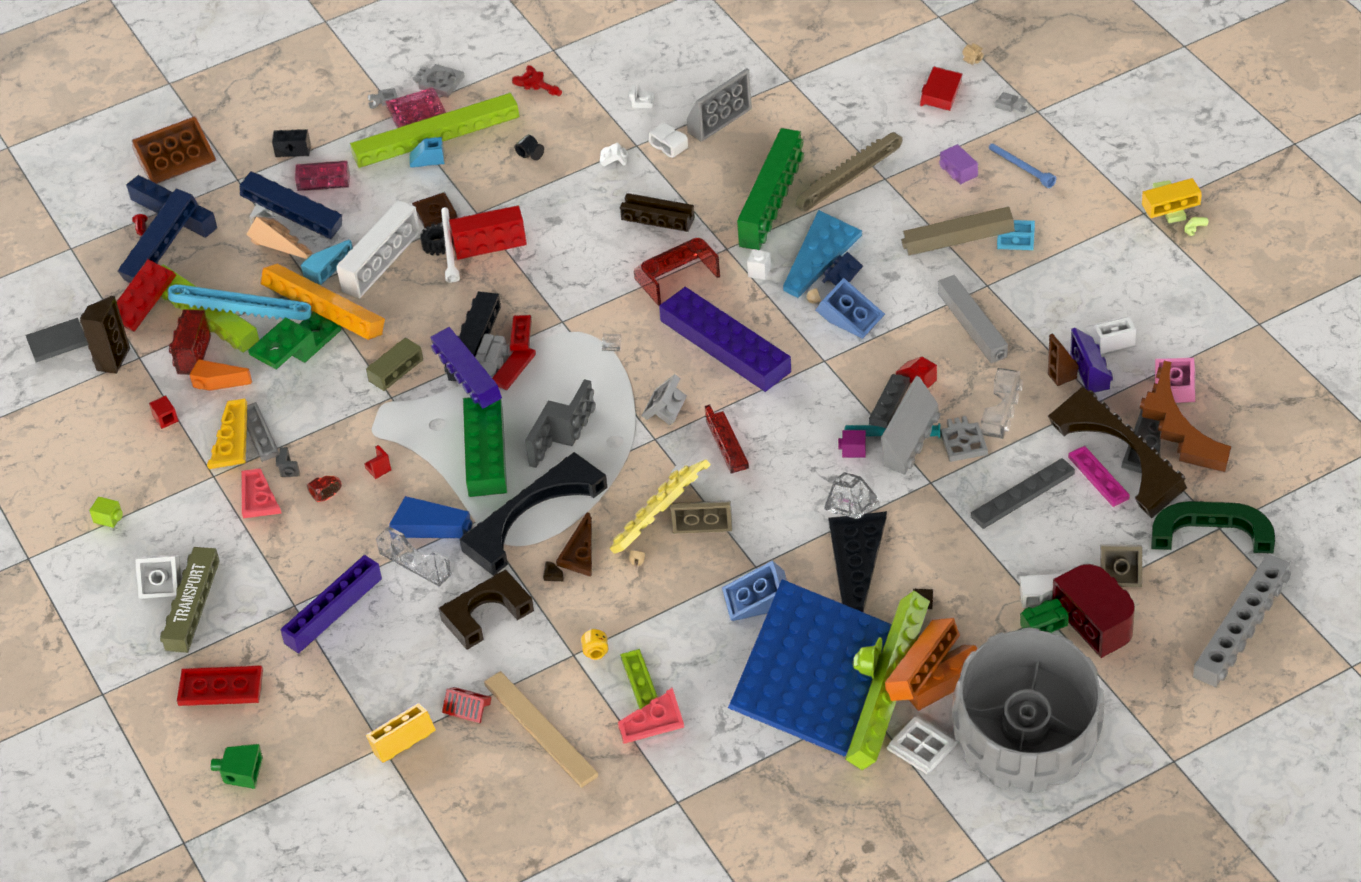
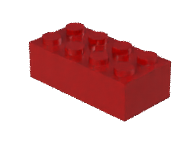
(488, 232)

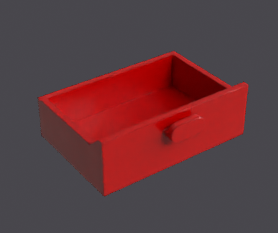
(941, 88)

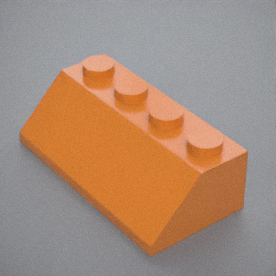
(944, 678)

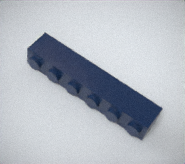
(155, 196)
(291, 205)
(159, 233)

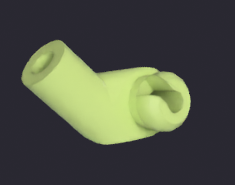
(1190, 227)

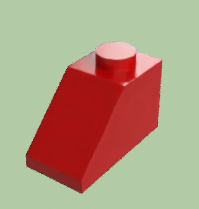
(919, 367)

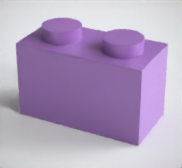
(958, 164)

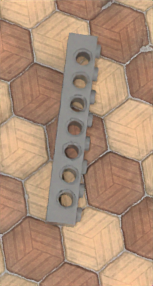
(1241, 620)

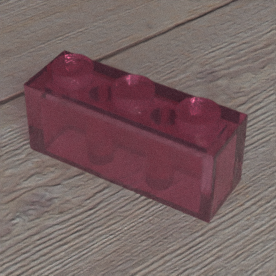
(322, 175)

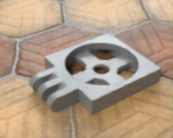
(427, 74)
(961, 429)

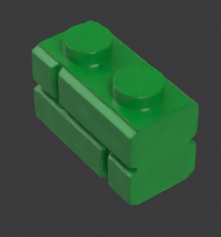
(1045, 617)

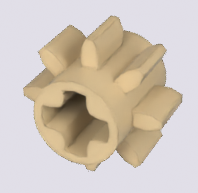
(972, 53)

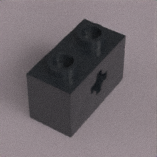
(291, 143)

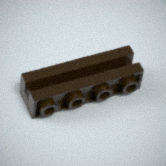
(657, 212)

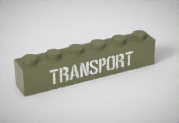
(190, 599)

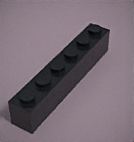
(478, 322)

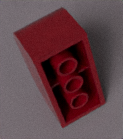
(1096, 607)

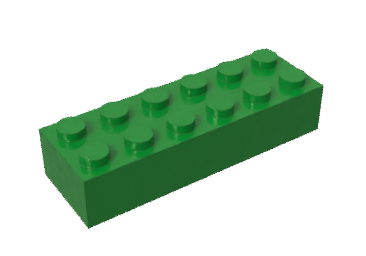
(484, 448)

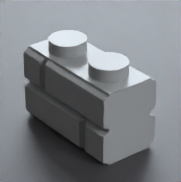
(491, 353)

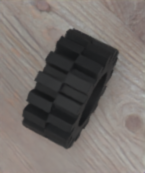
(430, 234)

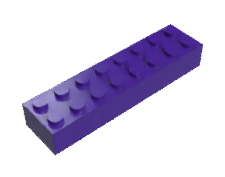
(725, 339)

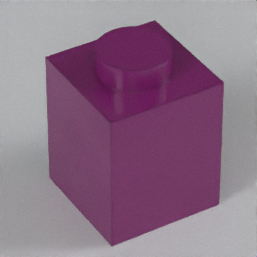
(853, 443)

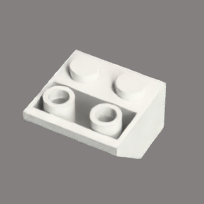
(1113, 334)

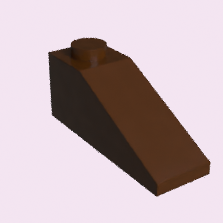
(1061, 365)

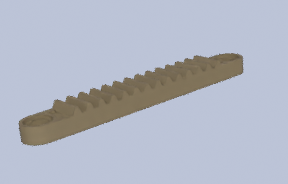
(848, 171)

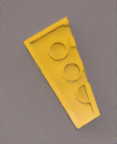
(231, 438)

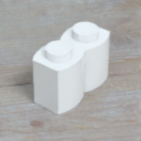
(668, 140)

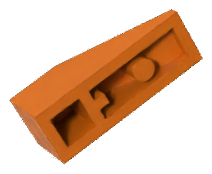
(216, 376)

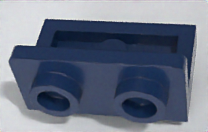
(844, 267)

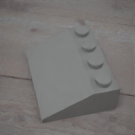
(720, 106)
(909, 427)

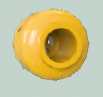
(594, 644)

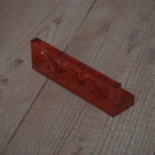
(726, 440)

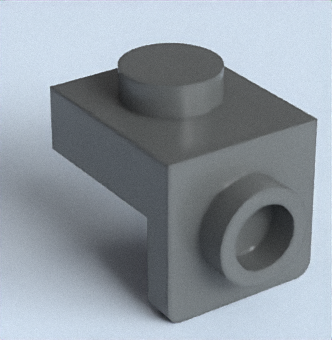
(286, 466)

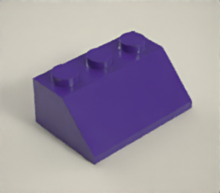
(1091, 364)

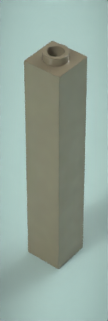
(958, 231)

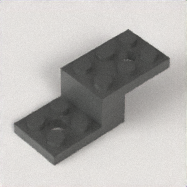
(560, 423)

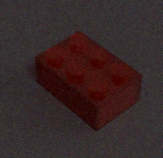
(189, 340)

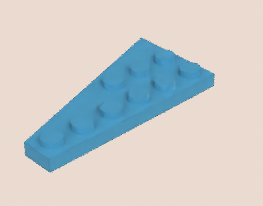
(823, 244)

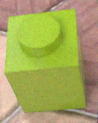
(106, 512)

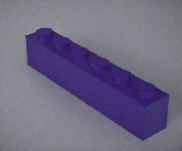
(465, 368)
(331, 604)

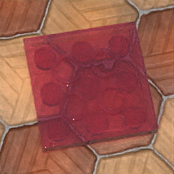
(415, 107)

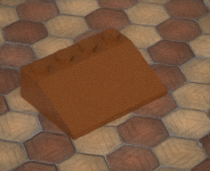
(173, 150)

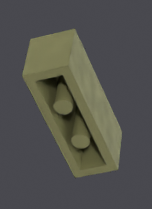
(394, 364)

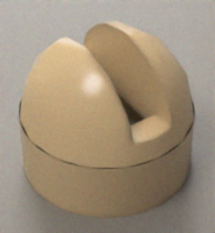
(813, 296)
(637, 556)

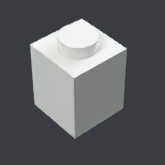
(759, 264)

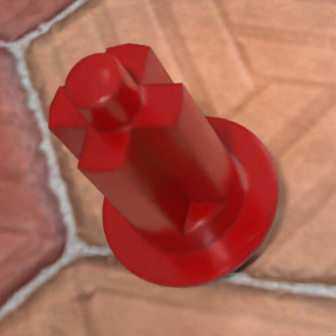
(139, 220)

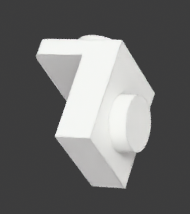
(613, 153)

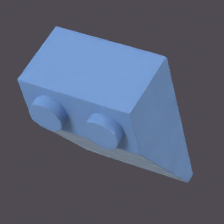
(849, 309)
(753, 592)

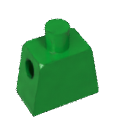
(239, 765)

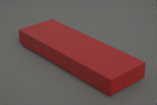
(520, 333)
(513, 368)

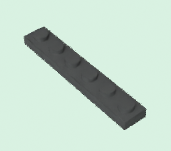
(1022, 493)

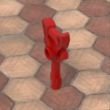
(535, 82)

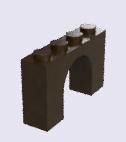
(498, 589)

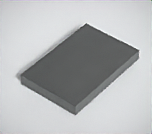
(56, 340)

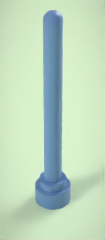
(1047, 179)

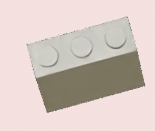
(701, 517)

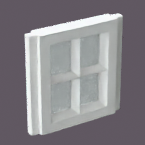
(922, 744)

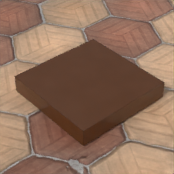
(430, 209)

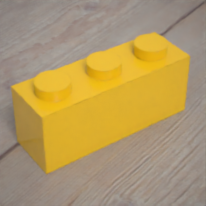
(1171, 198)
(400, 733)

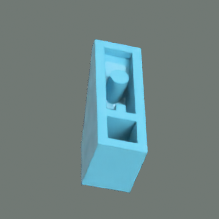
(323, 263)

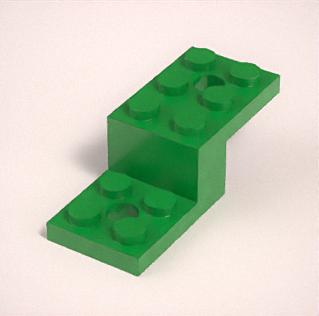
(294, 340)

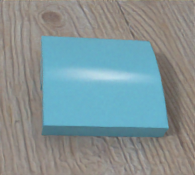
(1020, 239)

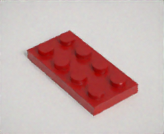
(143, 293)
(220, 685)

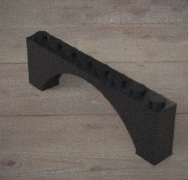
(568, 478)

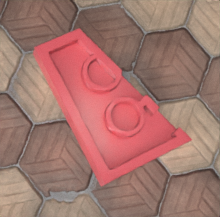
(256, 495)
(654, 719)

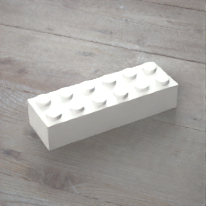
(378, 249)

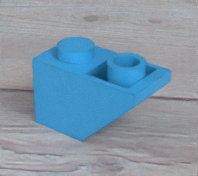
(428, 153)

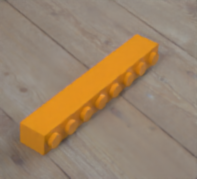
(323, 301)

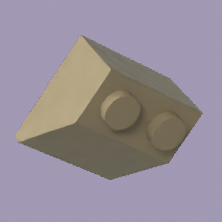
(1122, 563)

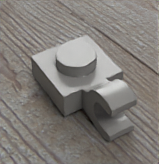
(381, 97)
(1009, 102)

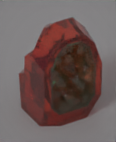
(324, 487)

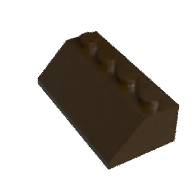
(105, 335)

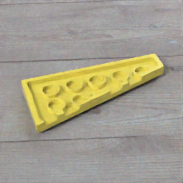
(667, 495)

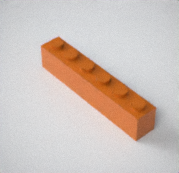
(922, 659)

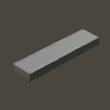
(260, 433)

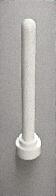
(451, 273)

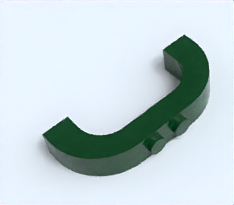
(1213, 515)

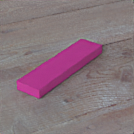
(1099, 476)

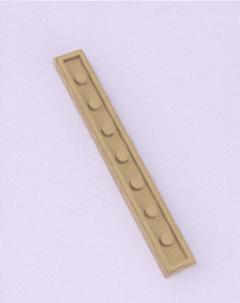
(541, 729)

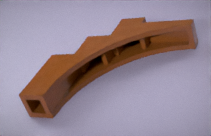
(1174, 427)

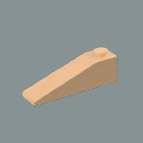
(276, 236)

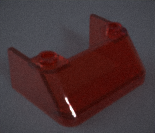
(672, 259)

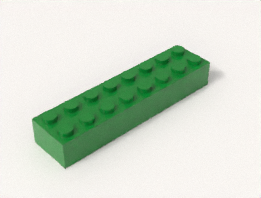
(770, 189)

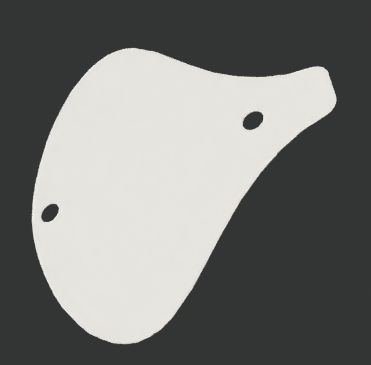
(551, 375)

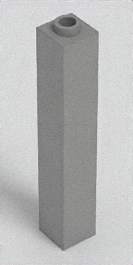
(972, 319)

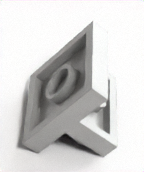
(665, 401)

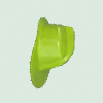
(868, 658)

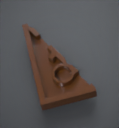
(578, 551)

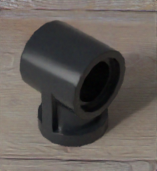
(529, 147)

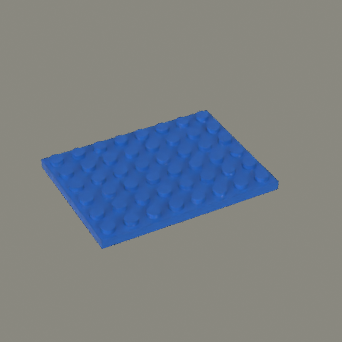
(804, 669)

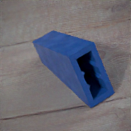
(430, 520)

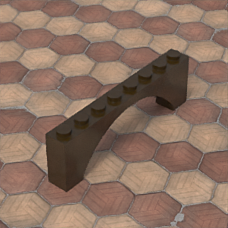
(1158, 480)

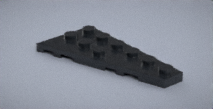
(855, 554)

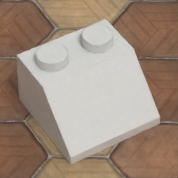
(158, 576)

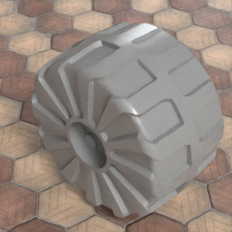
(1035, 677)

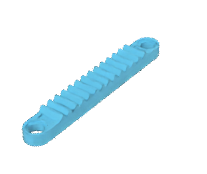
(239, 302)

